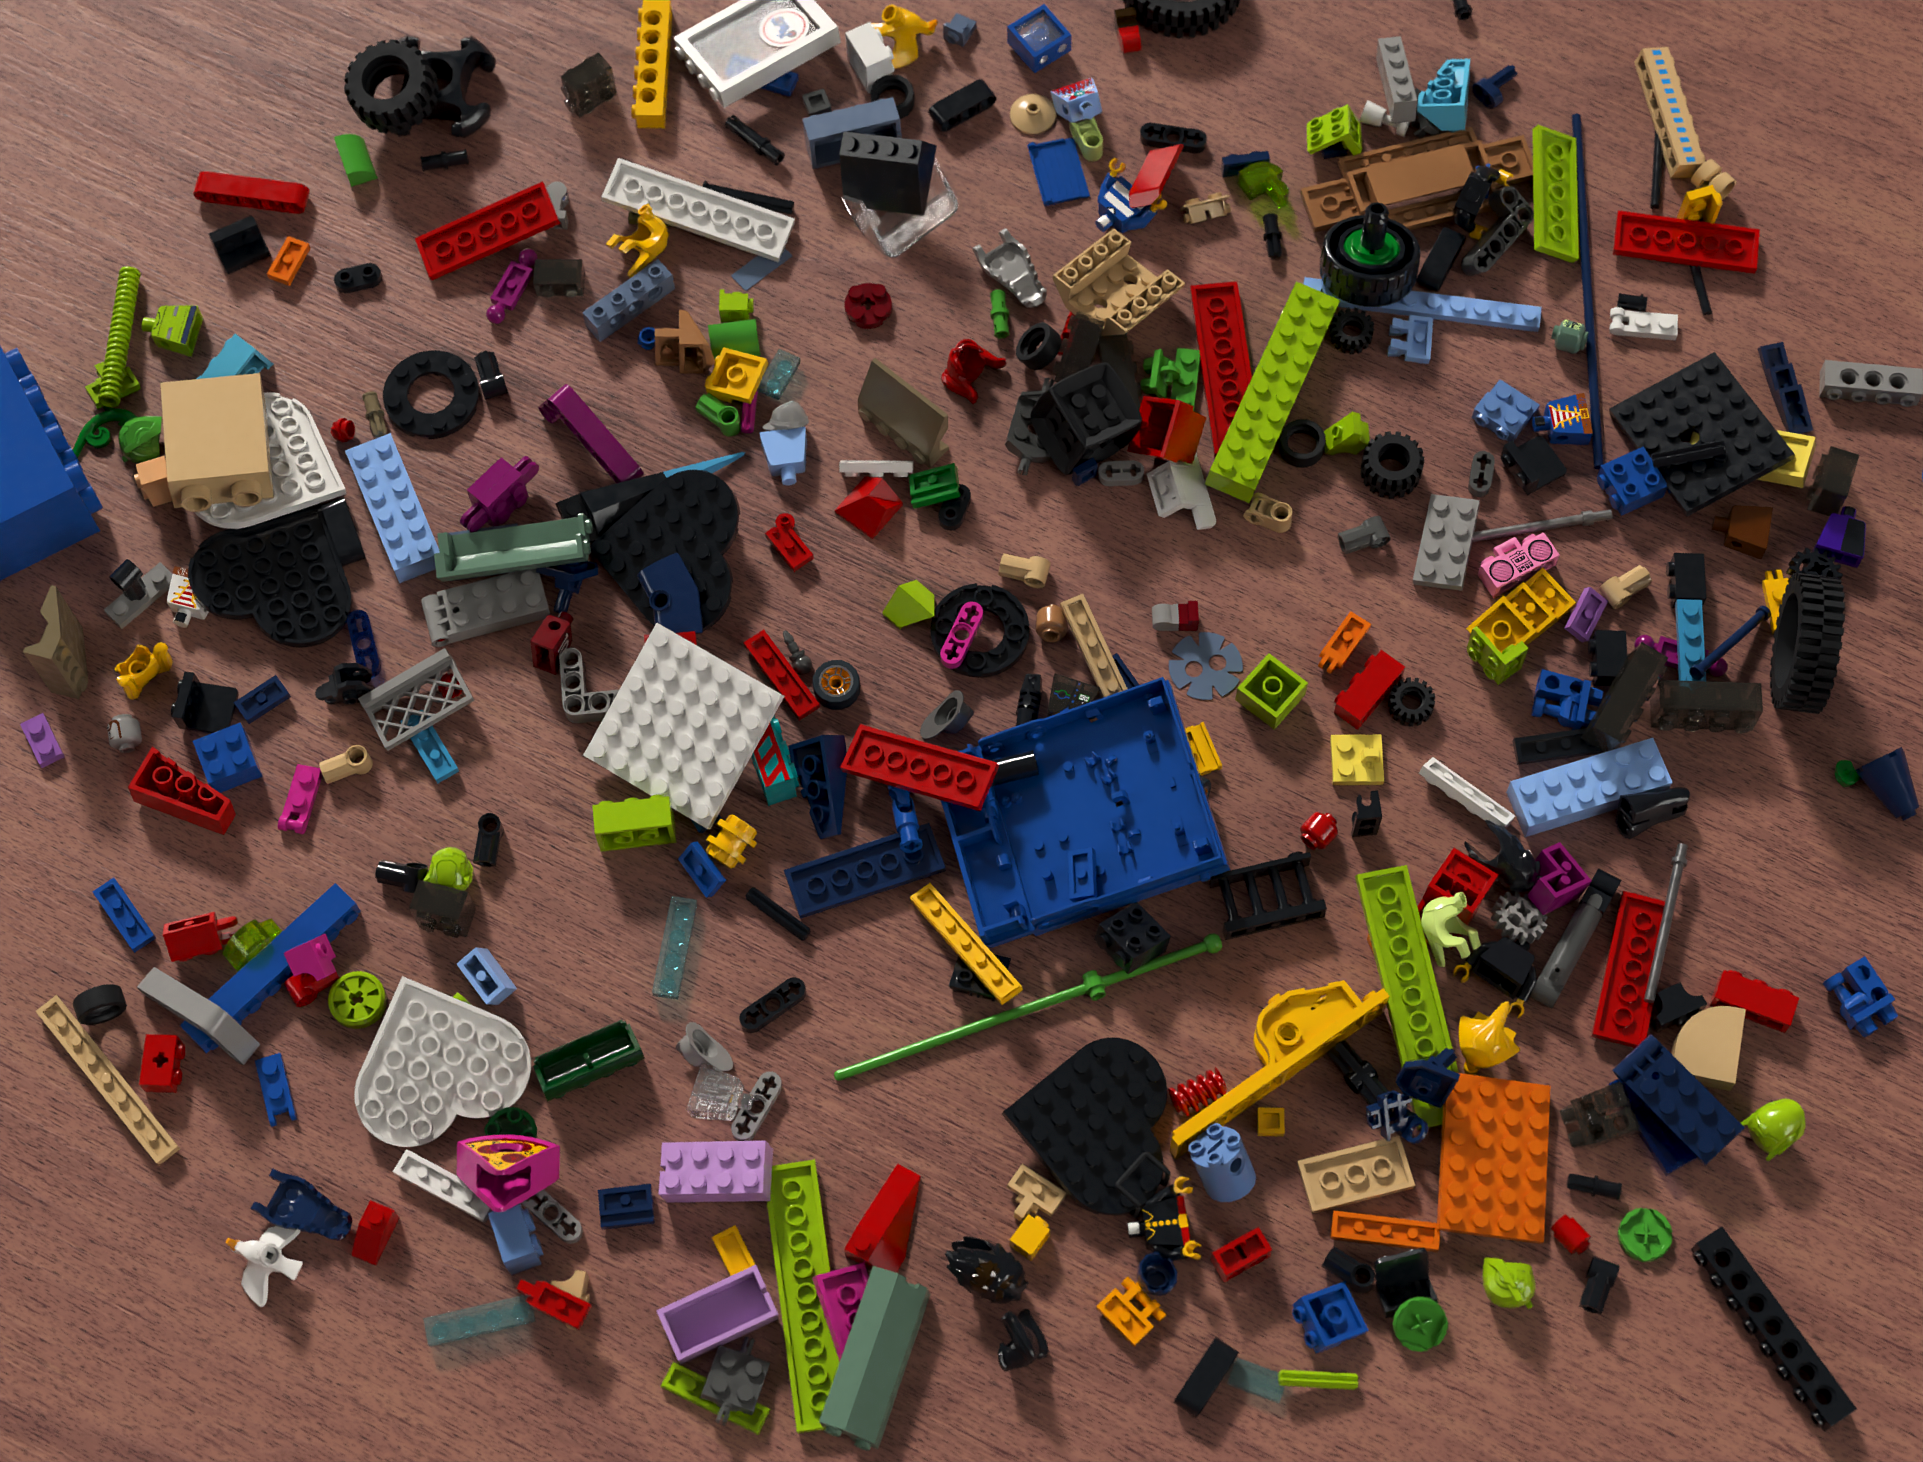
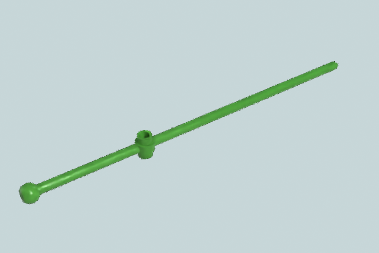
(1092, 985)

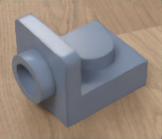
(959, 30)

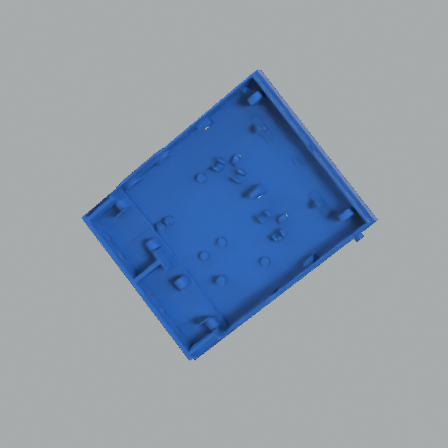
(1021, 838)

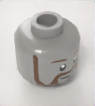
(124, 733)

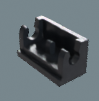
(1367, 818)

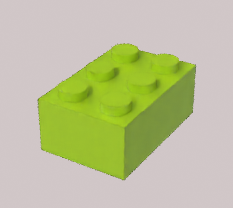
(634, 823)

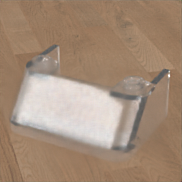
(899, 231)

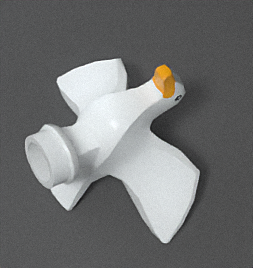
(263, 1259)

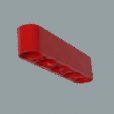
(251, 192)

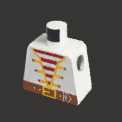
(181, 599)

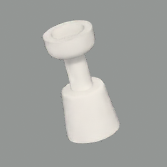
(1376, 115)

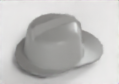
(700, 1048)

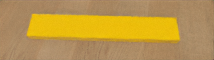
(966, 943)

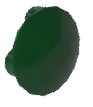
(511, 1122)

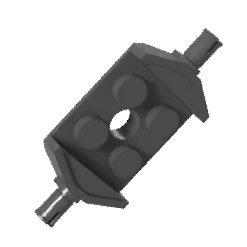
(1019, 438)

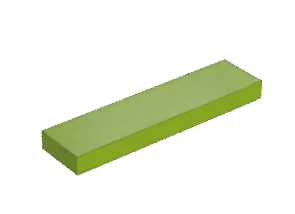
(690, 1386)

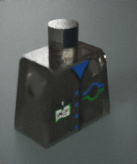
(1070, 693)

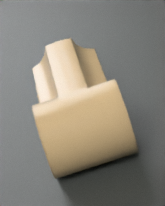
(1031, 571)
(1620, 590)
(344, 766)

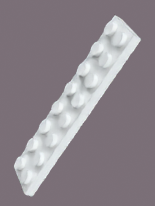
(699, 209)

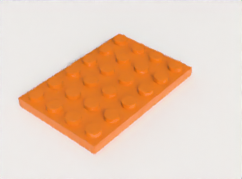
(1494, 1159)

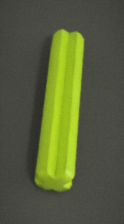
(1318, 1379)

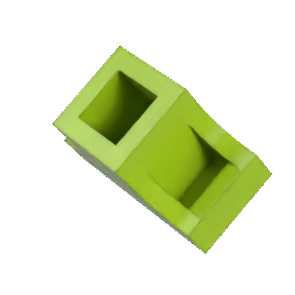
(1347, 435)

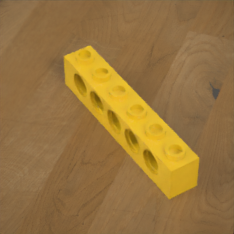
(653, 113)

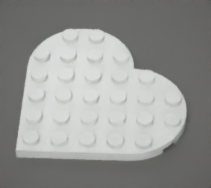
(299, 467)
(437, 1063)

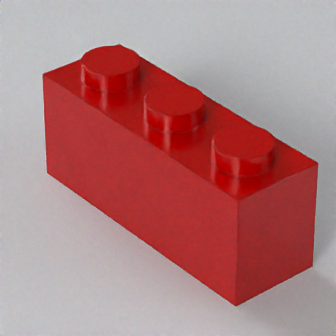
(1368, 689)
(1762, 1003)

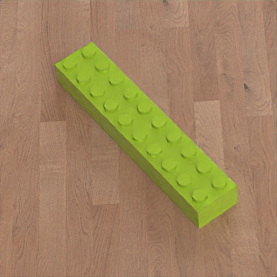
(1272, 392)

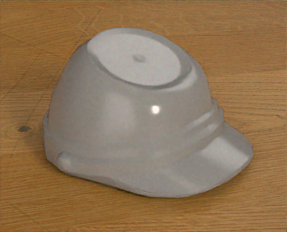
(787, 416)

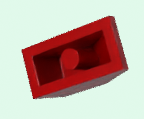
(374, 1232)

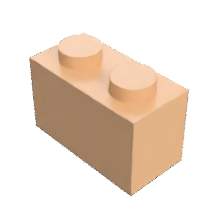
(153, 481)

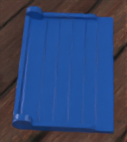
(1058, 171)

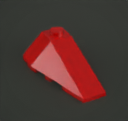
(886, 1226)

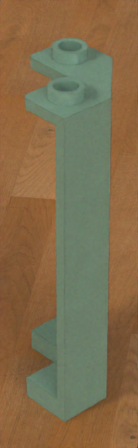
(513, 548)
(874, 1358)

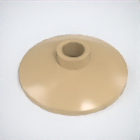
(1033, 121)

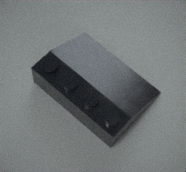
(887, 172)

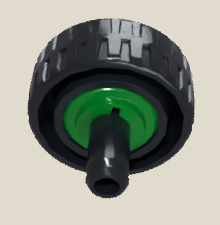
(1370, 259)

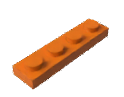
(1384, 1231)

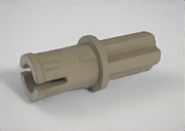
(374, 414)

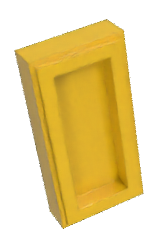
(733, 1250)

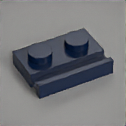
(626, 1206)

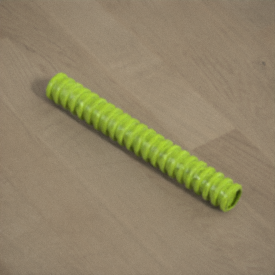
(119, 336)

